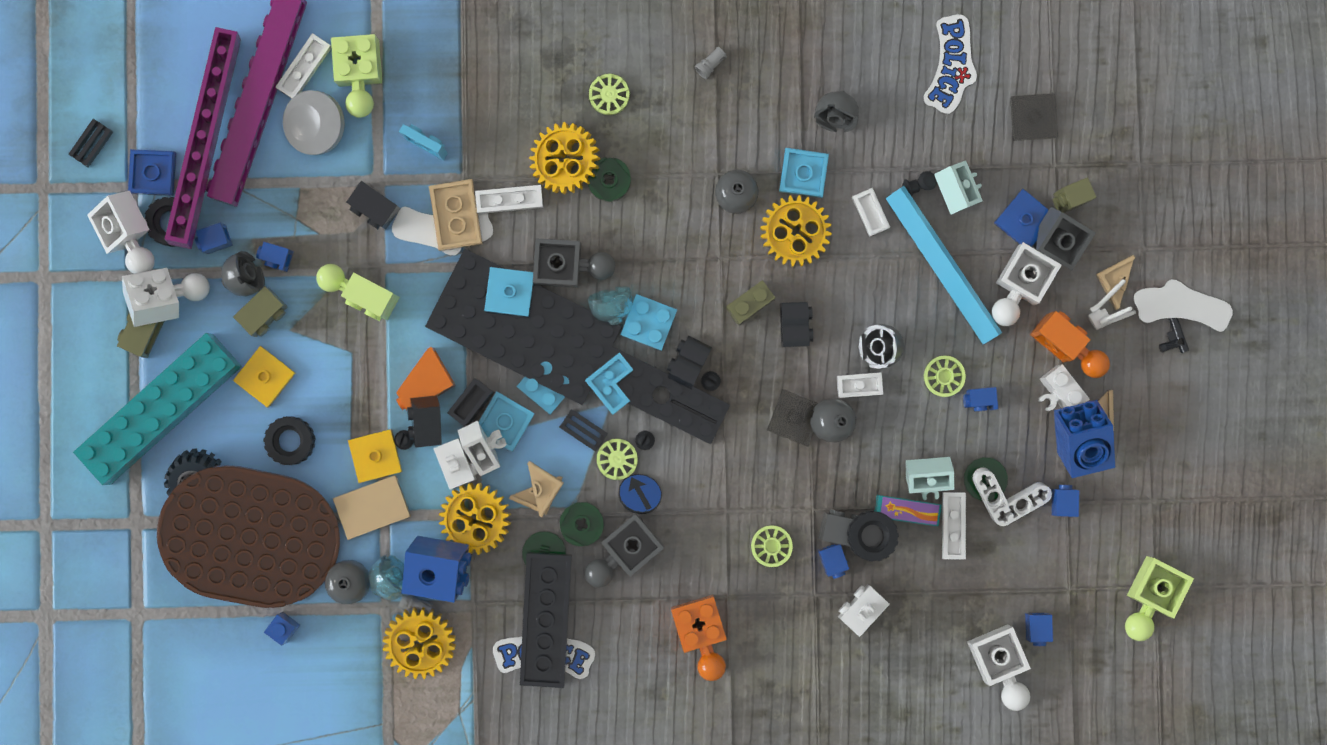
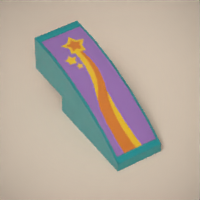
(909, 510)

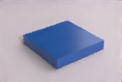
(152, 172)

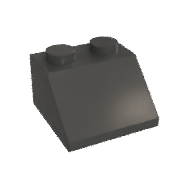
(1063, 238)

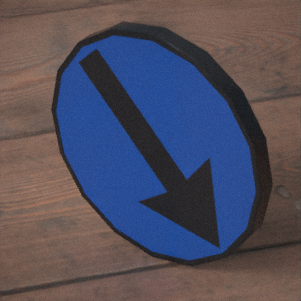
(640, 494)

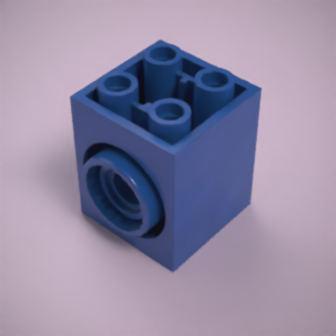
(1084, 438)
(436, 569)

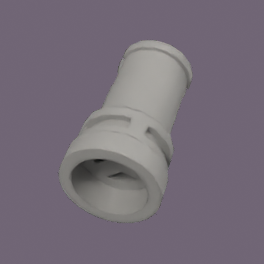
(707, 66)
(409, 601)

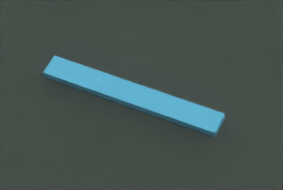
(943, 265)

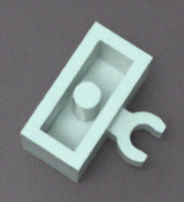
(958, 187)
(930, 476)

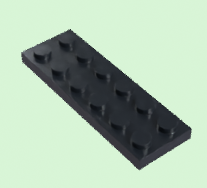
(545, 619)

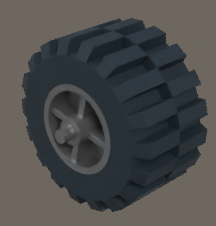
(186, 465)

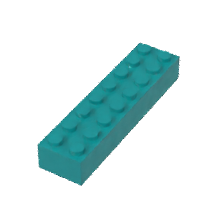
(157, 409)

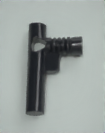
(1173, 337)

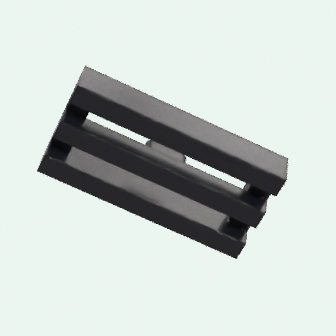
(84, 137)
(568, 420)

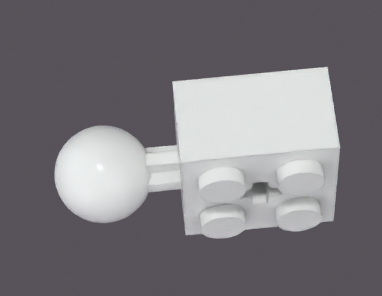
(119, 227)
(1013, 278)
(154, 297)
(1011, 663)

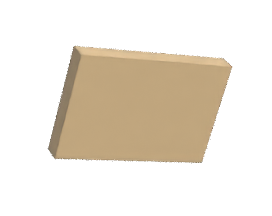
(455, 215)
(371, 507)

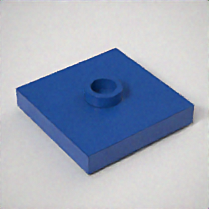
(1022, 218)

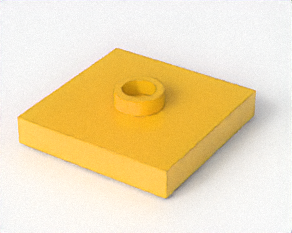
(264, 376)
(375, 456)

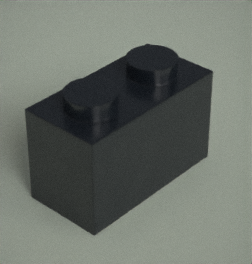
(373, 205)
(470, 402)
(425, 421)

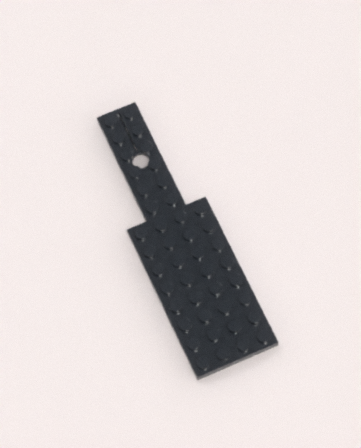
(568, 340)

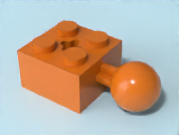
(1069, 342)
(710, 665)

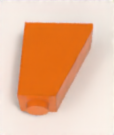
(426, 379)

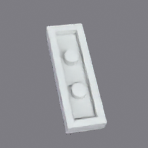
(303, 66)
(509, 199)
(953, 525)

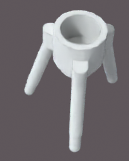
(1101, 318)

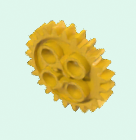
(562, 178)
(784, 247)
(481, 499)
(428, 660)

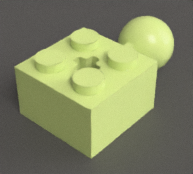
(365, 72)
(358, 291)
(1166, 601)

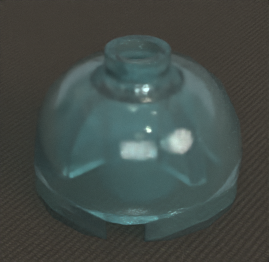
(611, 305)
(387, 578)

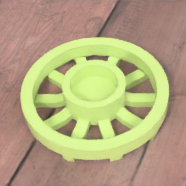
(609, 94)
(944, 376)
(617, 459)
(771, 546)

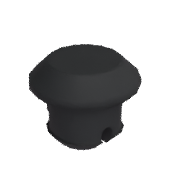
(927, 180)
(912, 186)
(710, 381)
(402, 440)
(645, 440)

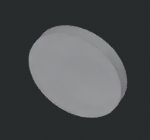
(313, 122)

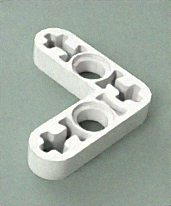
(1002, 504)

